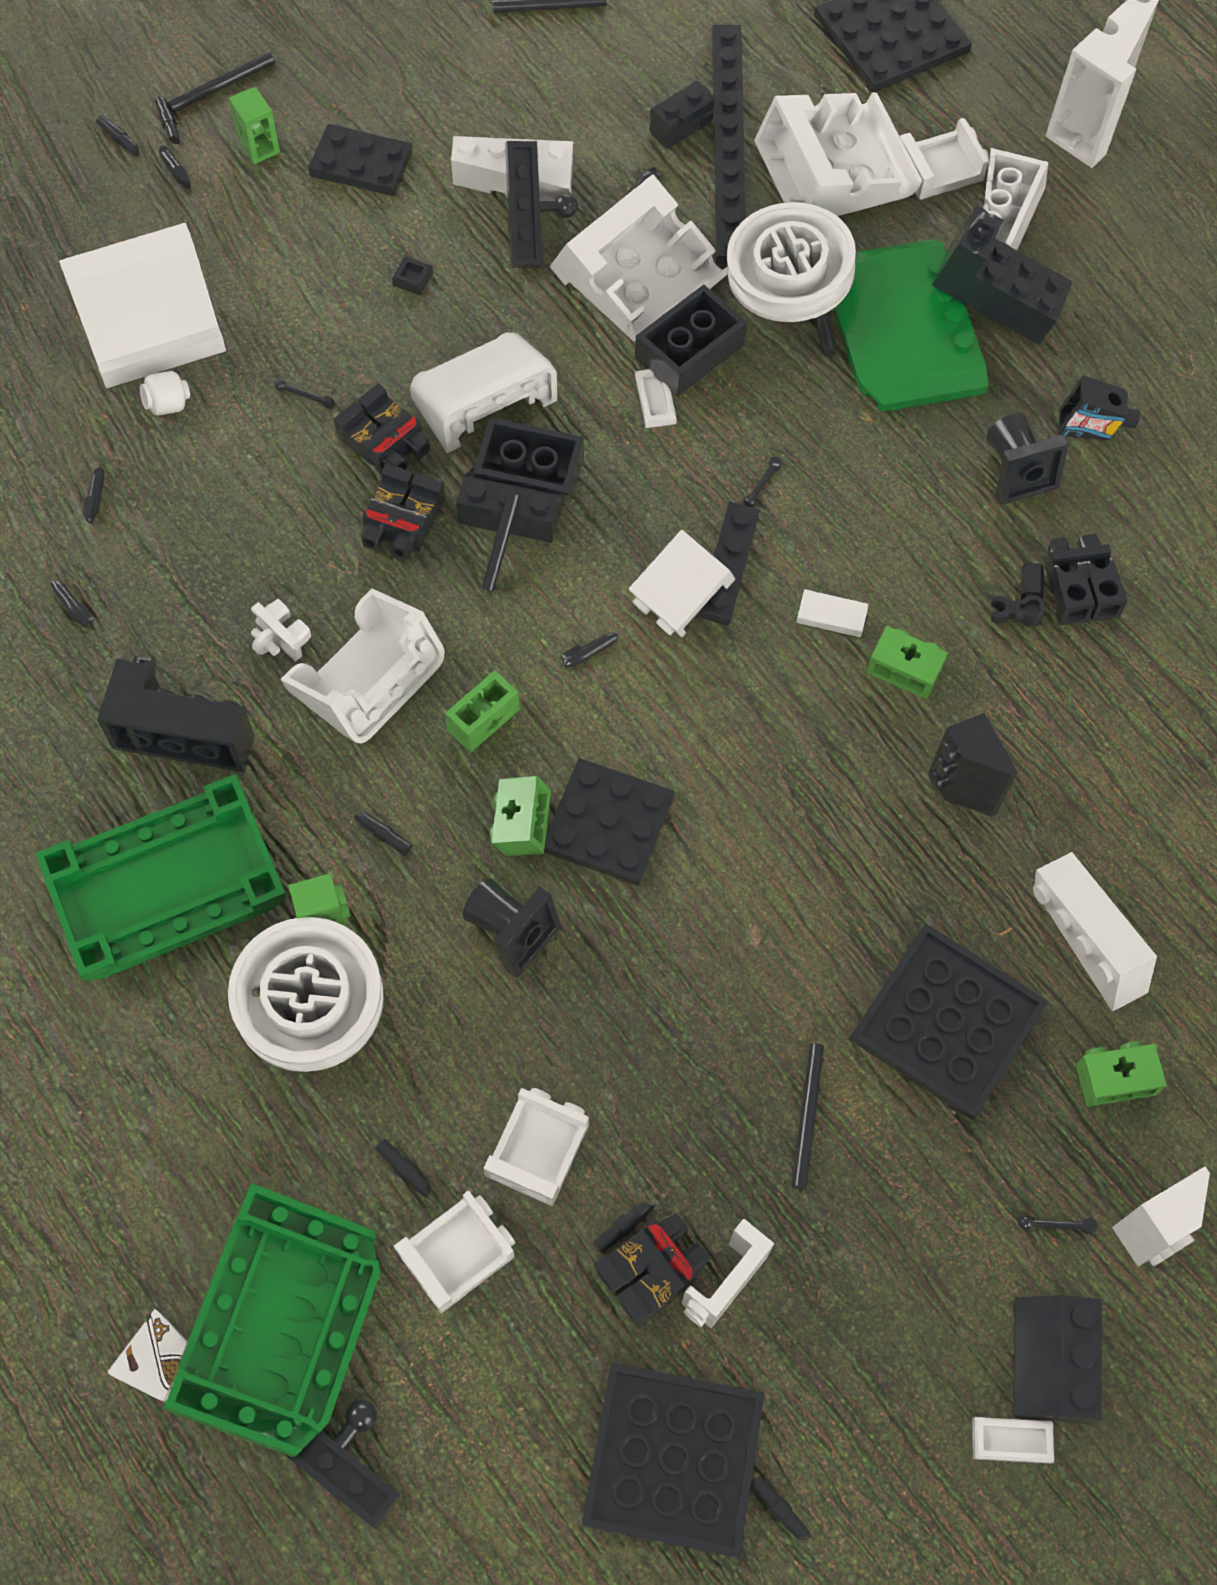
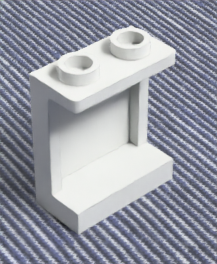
(947, 160)
(679, 583)
(537, 1146)
(754, 1249)
(457, 1251)

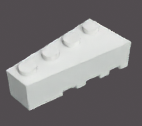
(481, 165)
(1014, 192)
(1096, 931)

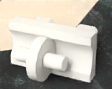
(270, 621)

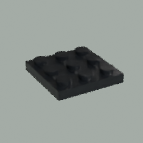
(608, 821)

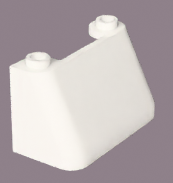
(481, 384)
(373, 670)

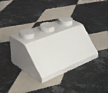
(1165, 1221)

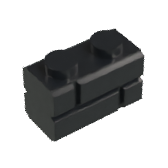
(681, 114)

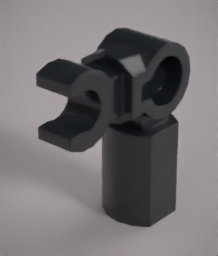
(1031, 607)

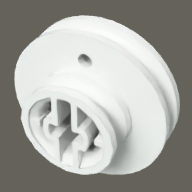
(791, 262)
(289, 967)

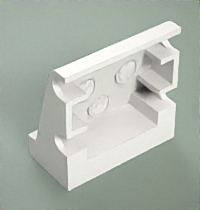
(1099, 82)
(835, 153)
(638, 259)
(144, 305)

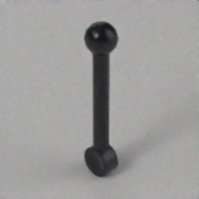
(326, 401)
(774, 465)
(1086, 1226)

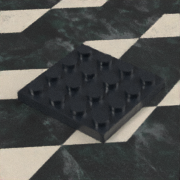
(892, 37)
(949, 1021)
(674, 1460)

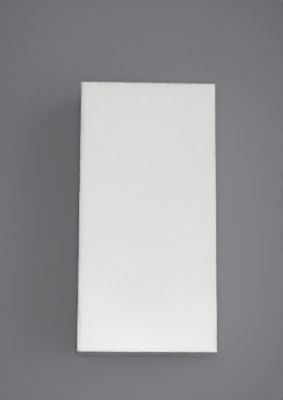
(655, 400)
(832, 613)
(1013, 1440)

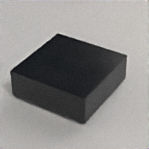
(412, 275)

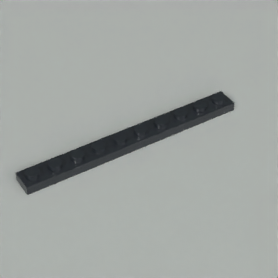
(728, 135)

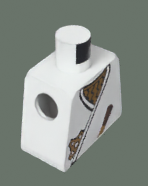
(151, 1357)

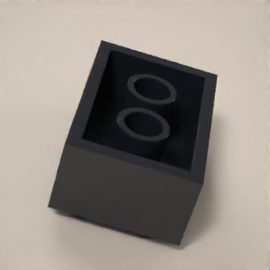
(690, 340)

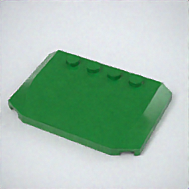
(904, 334)
(277, 1323)

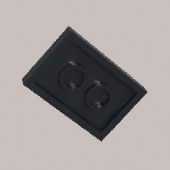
(360, 159)

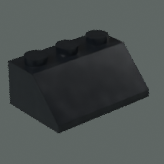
(530, 456)
(483, 500)
(972, 766)
(1058, 1358)

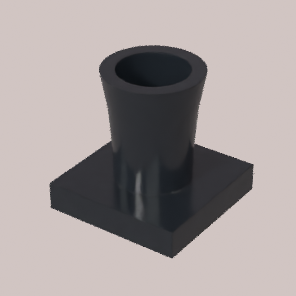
(1026, 464)
(518, 927)

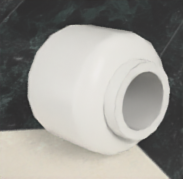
(164, 393)

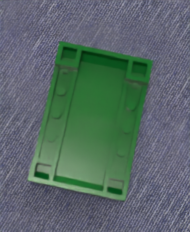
(161, 881)

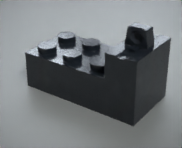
(1001, 279)
(158, 723)

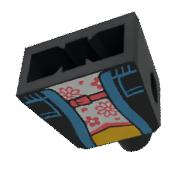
(1095, 410)

